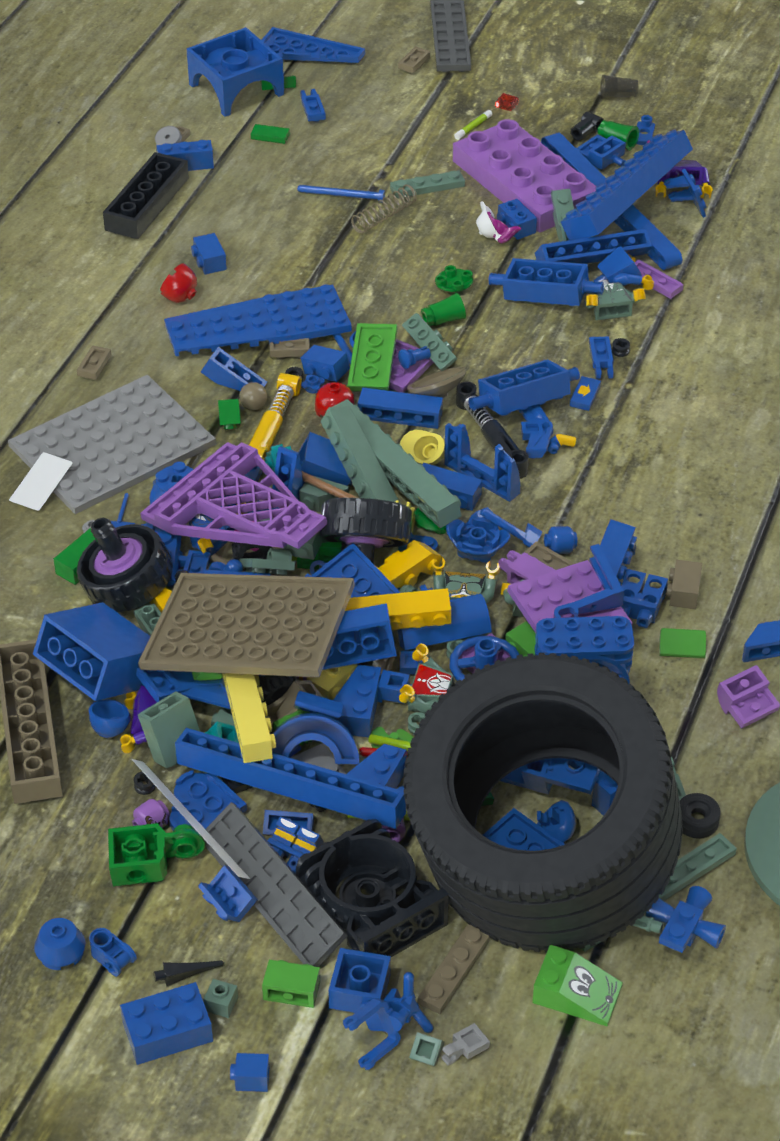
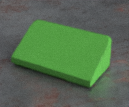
(682, 643)

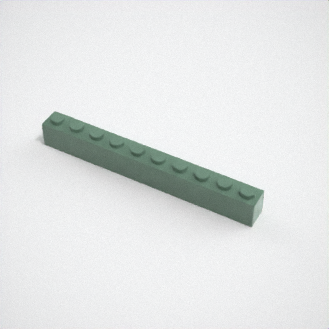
(407, 474)

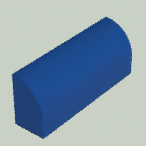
(468, 619)

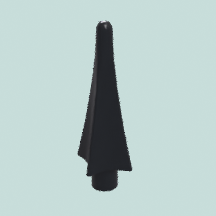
(178, 971)

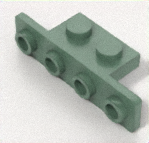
(425, 336)

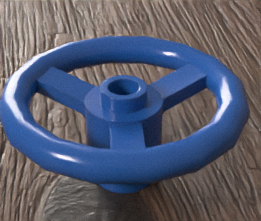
(485, 653)

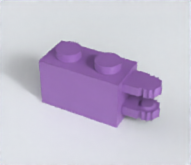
(522, 567)

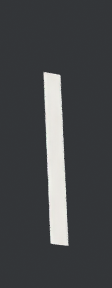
(189, 817)

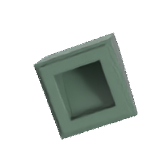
(426, 1049)

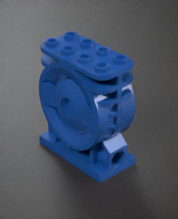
(598, 639)

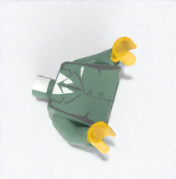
(614, 301)

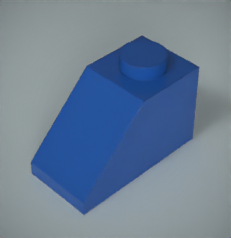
(763, 642)

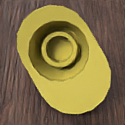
(424, 446)

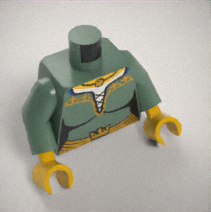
(465, 584)

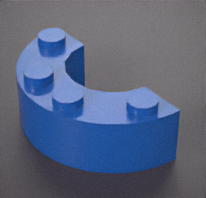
(318, 728)

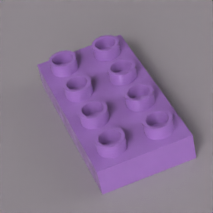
(520, 168)

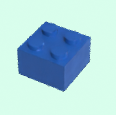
(358, 978)

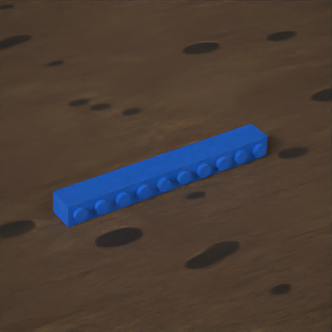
(292, 779)

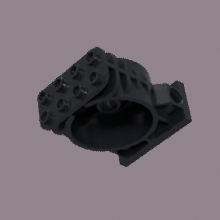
(367, 869)

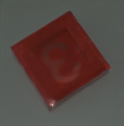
(506, 102)

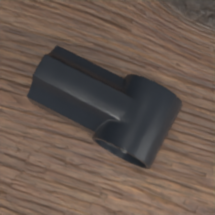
(588, 124)

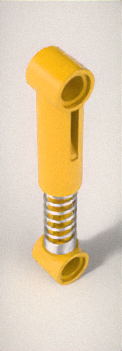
(271, 421)

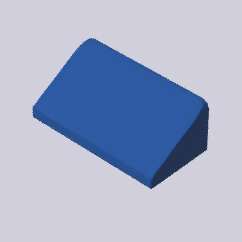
(317, 704)
(271, 817)

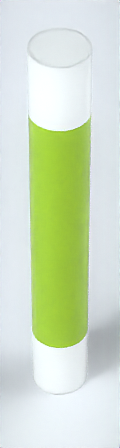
(473, 124)

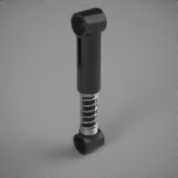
(491, 428)

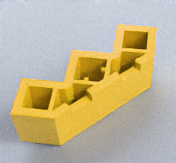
(405, 566)

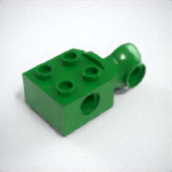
(141, 851)

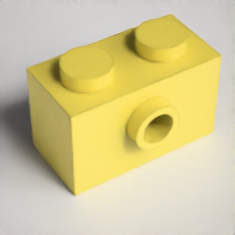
(332, 680)

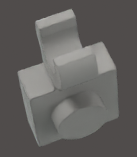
(468, 1042)

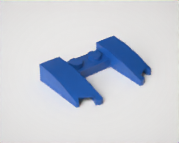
(501, 480)

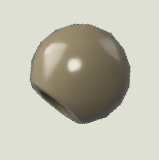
(253, 396)

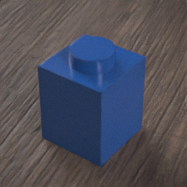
(251, 1072)

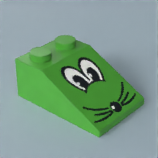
(576, 986)

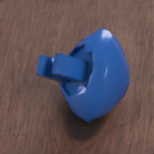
(558, 820)

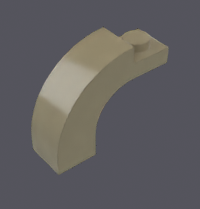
(285, 704)

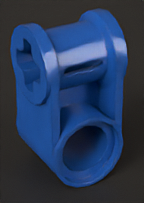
(113, 954)

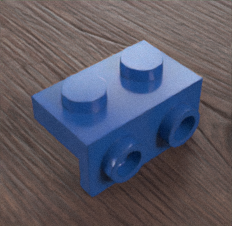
(228, 895)

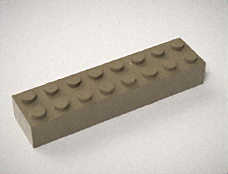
(28, 724)

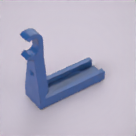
(609, 598)

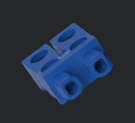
(641, 599)

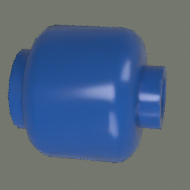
(561, 539)

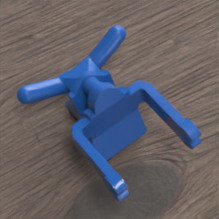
(388, 1016)

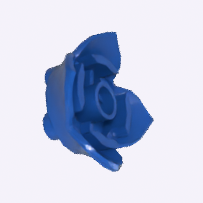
(168, 478)
(477, 538)

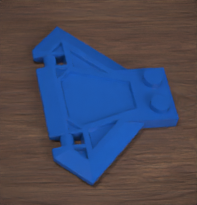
(163, 683)

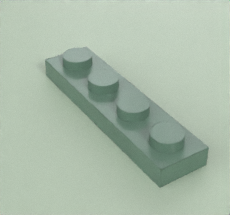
(429, 183)

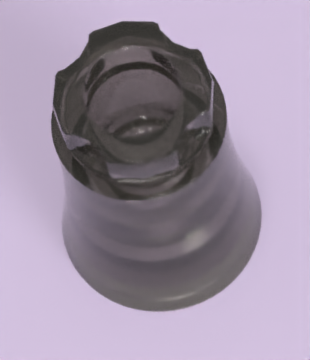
(618, 87)

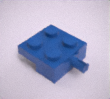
(603, 151)

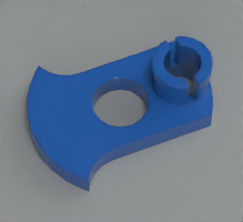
(645, 125)

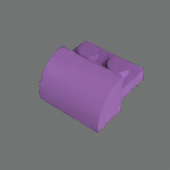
(747, 697)

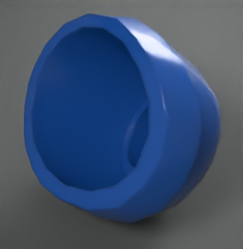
(109, 717)

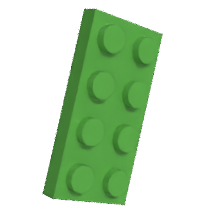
(372, 356)

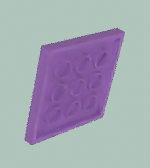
(542, 594)

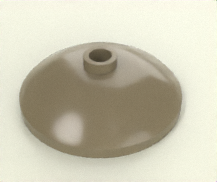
(438, 383)

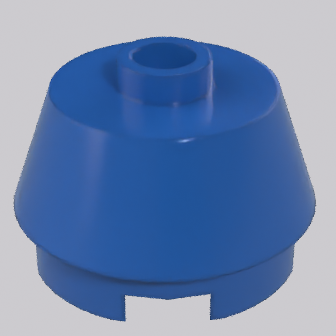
(59, 944)

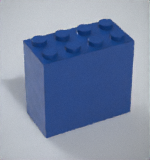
(92, 649)

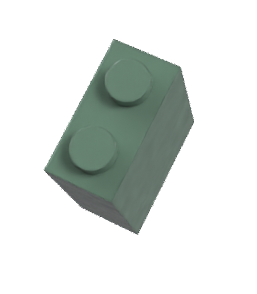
(164, 725)

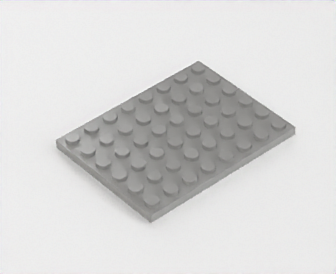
(115, 442)

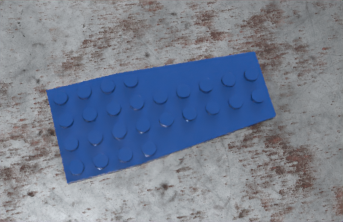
(272, 318)

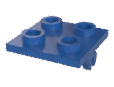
(692, 193)

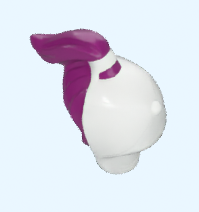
(494, 228)

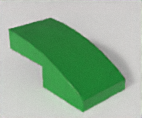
(326, 553)

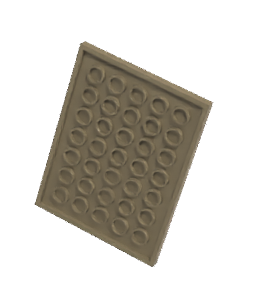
(248, 624)

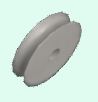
(170, 132)

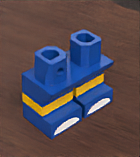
(293, 841)

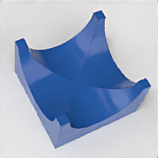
(233, 63)

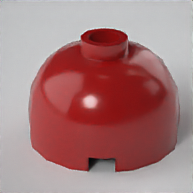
(180, 285)
(331, 395)

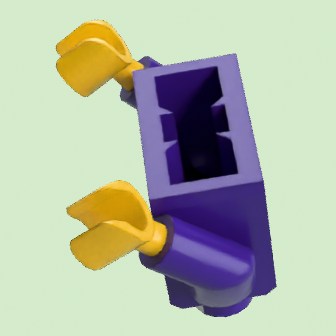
(692, 167)
(139, 703)

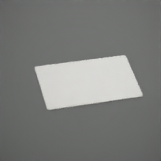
(40, 481)

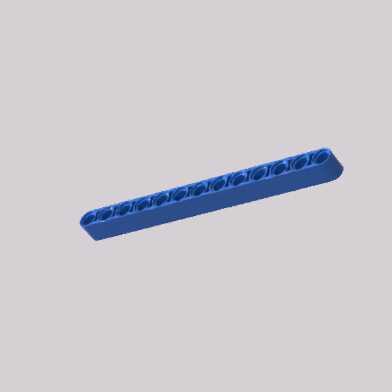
(662, 250)

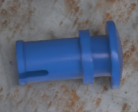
(410, 357)

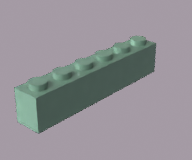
(356, 454)

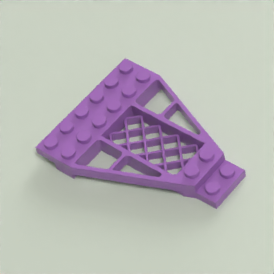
(222, 476)

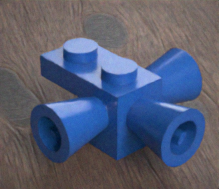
(686, 921)

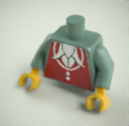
(427, 684)

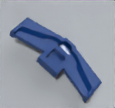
(536, 430)

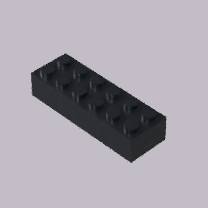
(145, 195)

